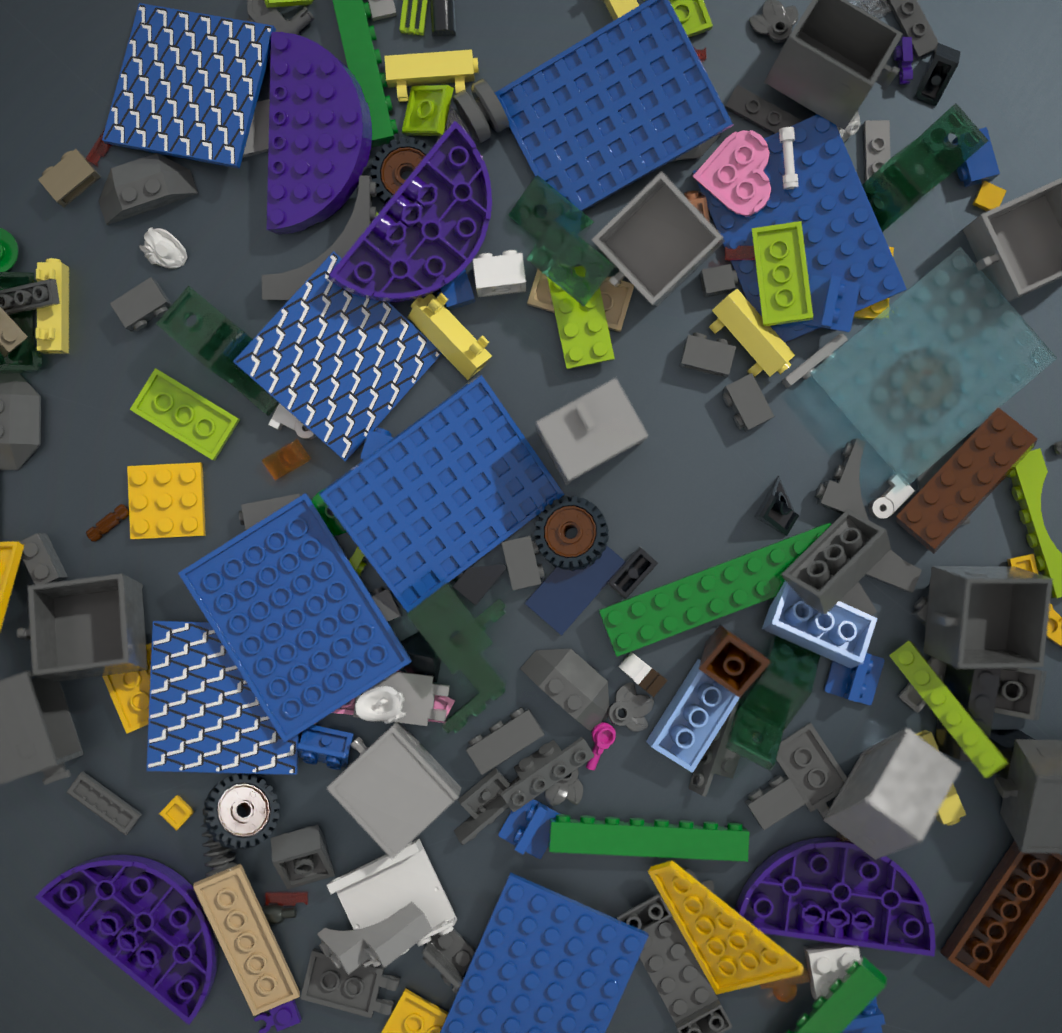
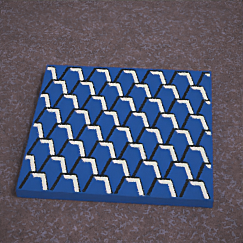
(189, 85)
(337, 360)
(205, 710)

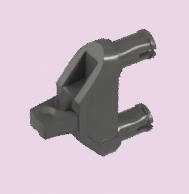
(261, 14)

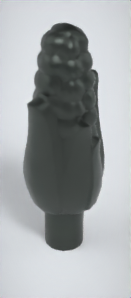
(276, 913)

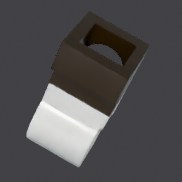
(643, 674)

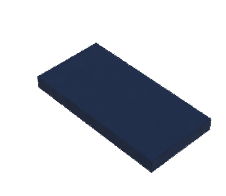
(569, 592)

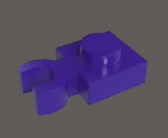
(904, 56)
(280, 1016)

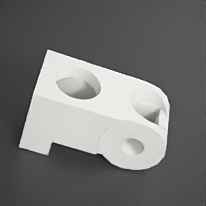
(284, 417)
(891, 499)

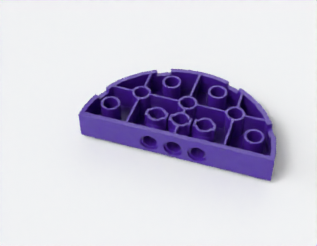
(315, 134)
(425, 229)
(838, 896)
(142, 922)

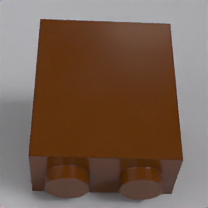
(731, 661)

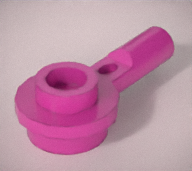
(603, 737)

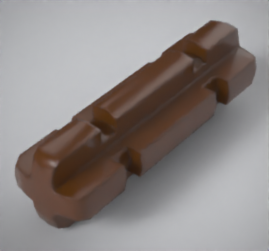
(107, 523)

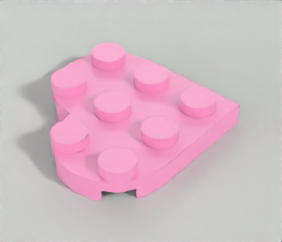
(737, 173)

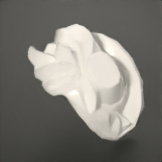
(163, 249)
(380, 705)

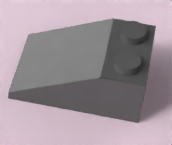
(1020, 692)

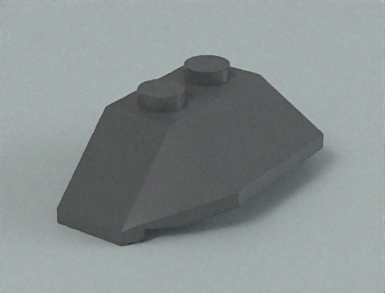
(144, 187)
(18, 421)
(570, 684)

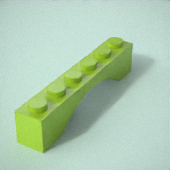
(1027, 490)
(948, 710)

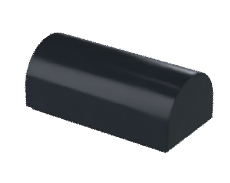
(443, 17)
(632, 573)

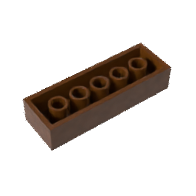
(966, 480)
(1003, 913)

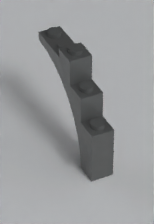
(285, 284)
(845, 495)

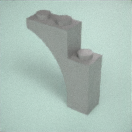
(379, 942)

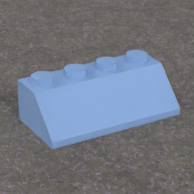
(838, 635)
(692, 719)

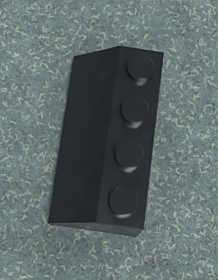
(977, 694)

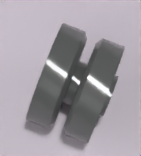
(481, 110)

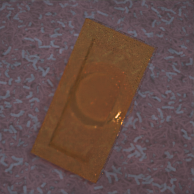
(286, 459)
(786, 989)

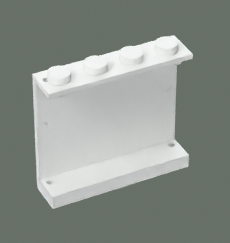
(389, 885)

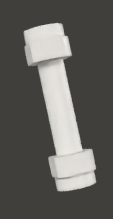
(787, 137)

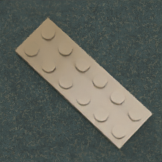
(246, 939)

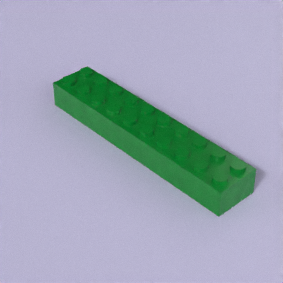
(703, 594)

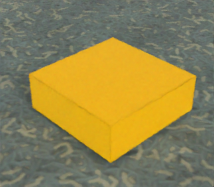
(989, 196)
(177, 812)

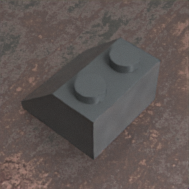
(301, 856)

